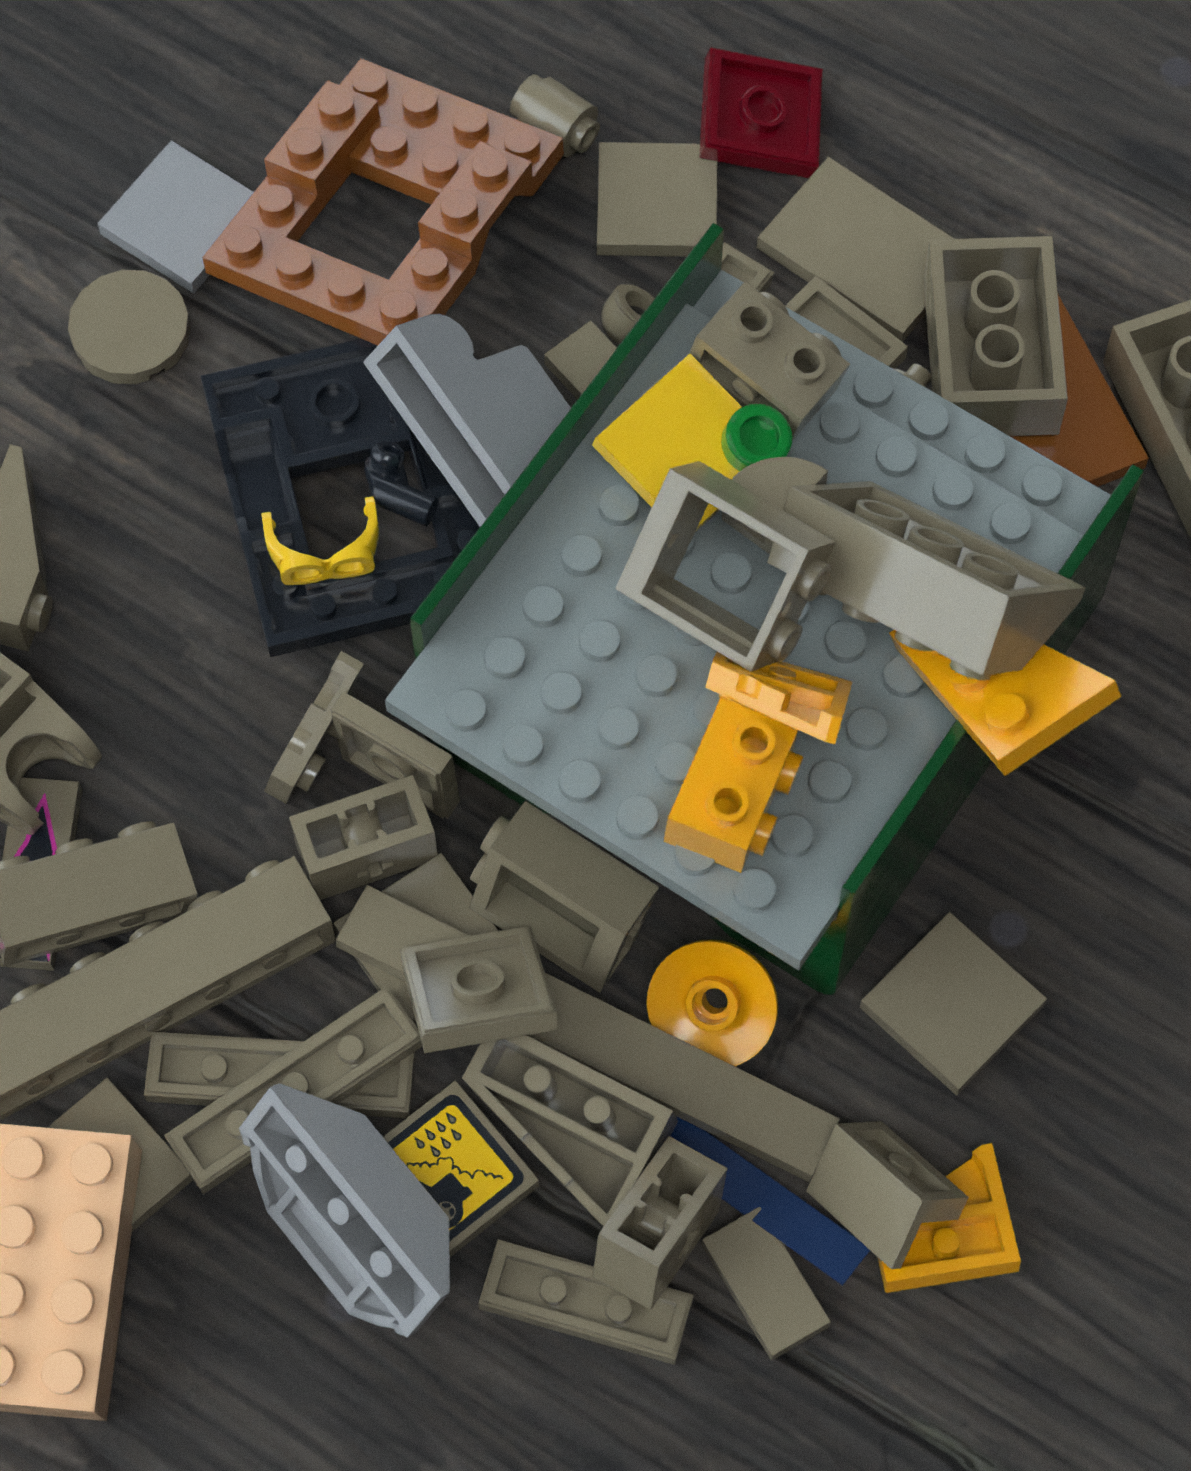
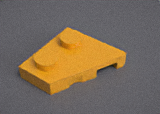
(965, 1248)

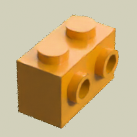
(733, 784)

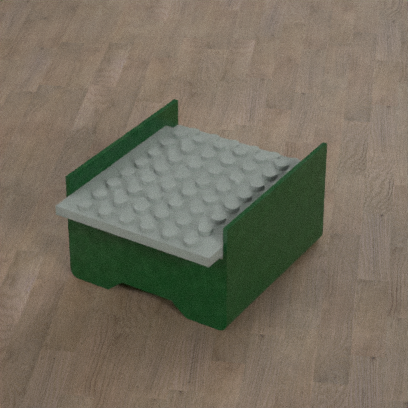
(600, 704)

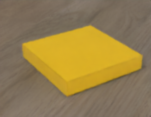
(670, 427)

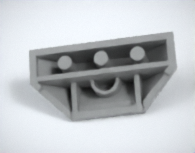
(350, 1207)

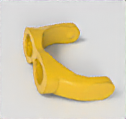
(305, 569)

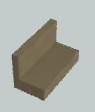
(881, 1188)

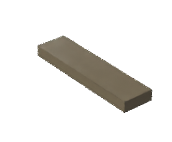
(325, 1066)
(206, 1067)

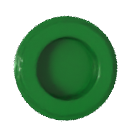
(755, 435)

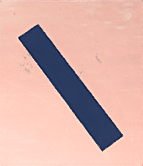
(781, 1211)

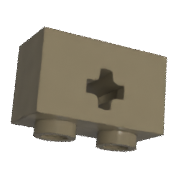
(364, 837)
(659, 1222)

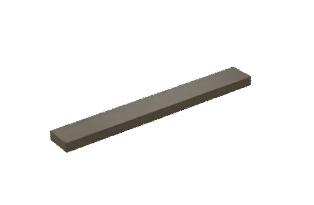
(625, 1049)

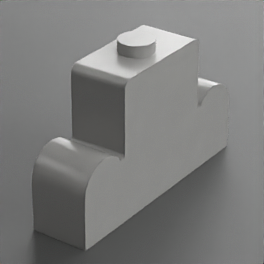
(468, 413)

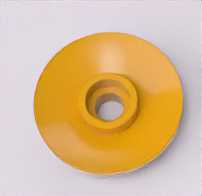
(681, 1008)

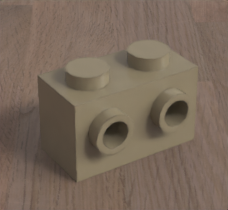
(769, 357)

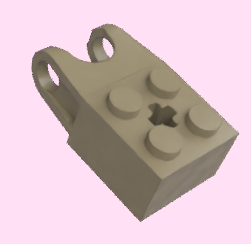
(30, 732)

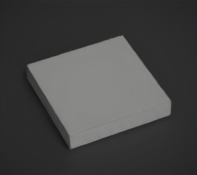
(175, 214)

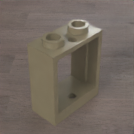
(665, 539)
(569, 891)

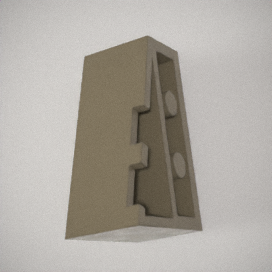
(571, 1118)

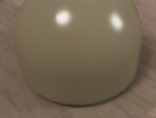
(617, 314)

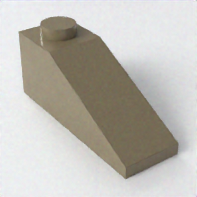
(23, 581)

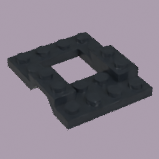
(309, 418)

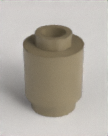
(558, 111)

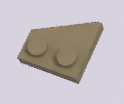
(300, 760)

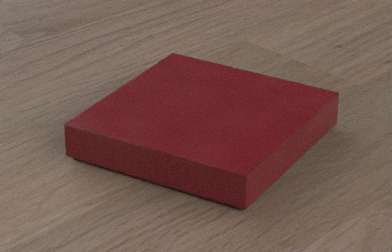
(761, 113)

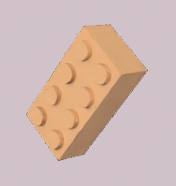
(62, 1266)

